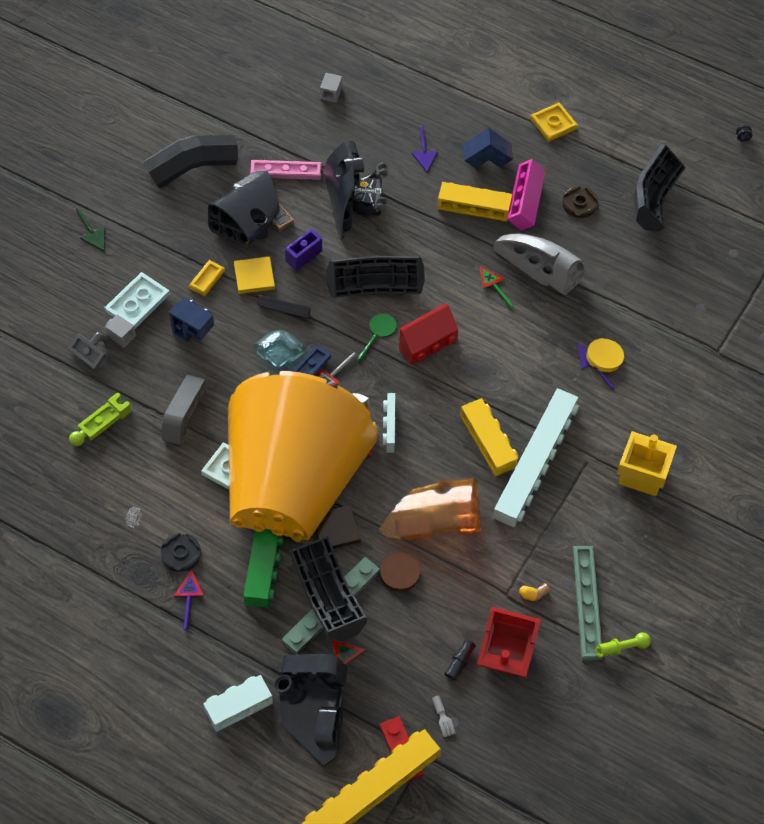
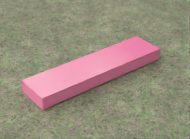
(288, 169)

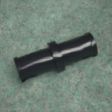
(459, 660)

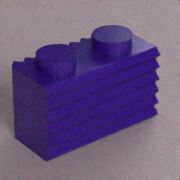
(303, 249)

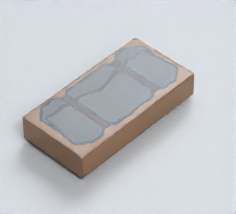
(282, 219)

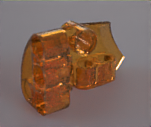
(431, 511)

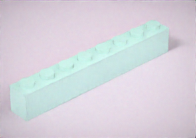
(535, 458)

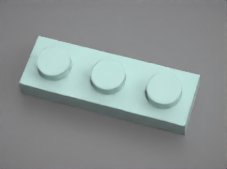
(389, 422)

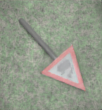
(329, 377)

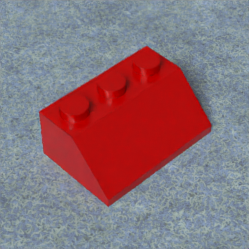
(428, 334)

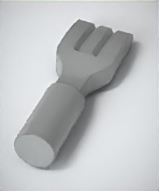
(445, 722)

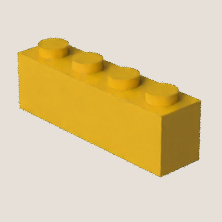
(474, 201)
(489, 437)

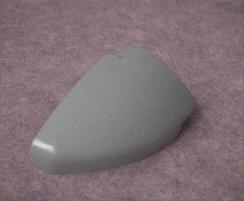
(542, 260)

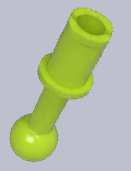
(641, 640)

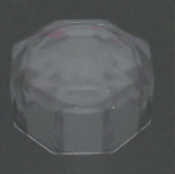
(133, 517)

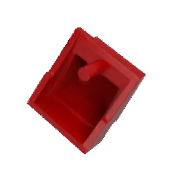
(508, 642)

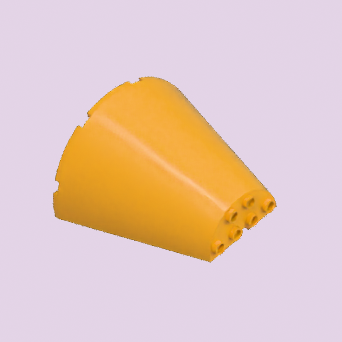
(292, 450)

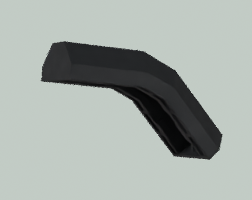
(190, 154)
(653, 187)
(375, 276)
(328, 590)

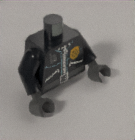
(368, 193)

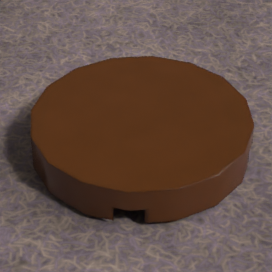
(400, 571)

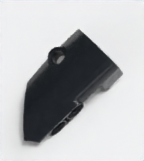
(245, 210)

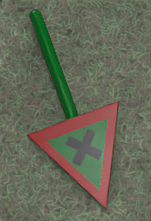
(489, 278)

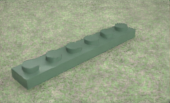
(310, 625)

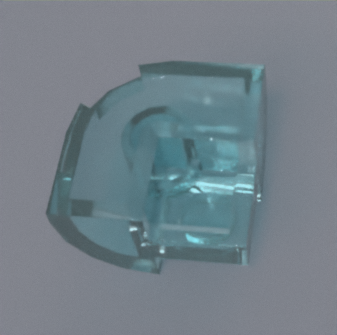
(279, 347)

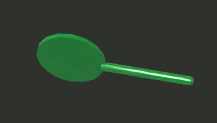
(381, 326)

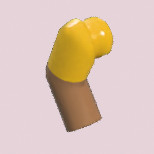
(534, 594)

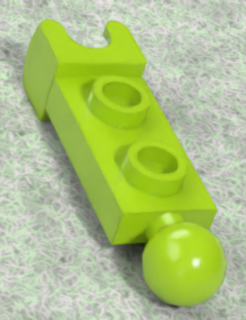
(101, 420)

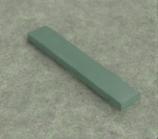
(587, 602)

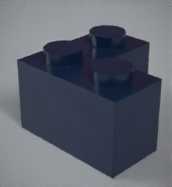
(485, 147)
(190, 320)

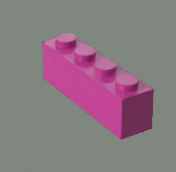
(526, 195)

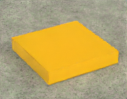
(553, 122)
(254, 275)

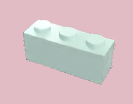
(238, 702)

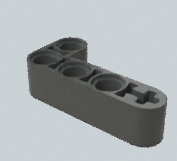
(181, 409)

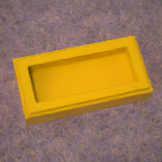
(206, 278)

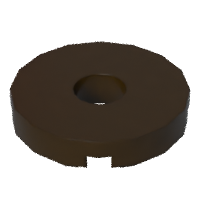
(576, 209)

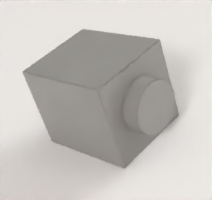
(331, 87)
(120, 331)

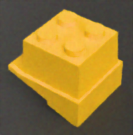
(645, 463)

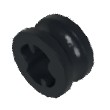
(744, 133)

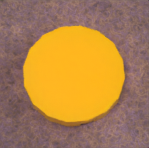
(605, 355)

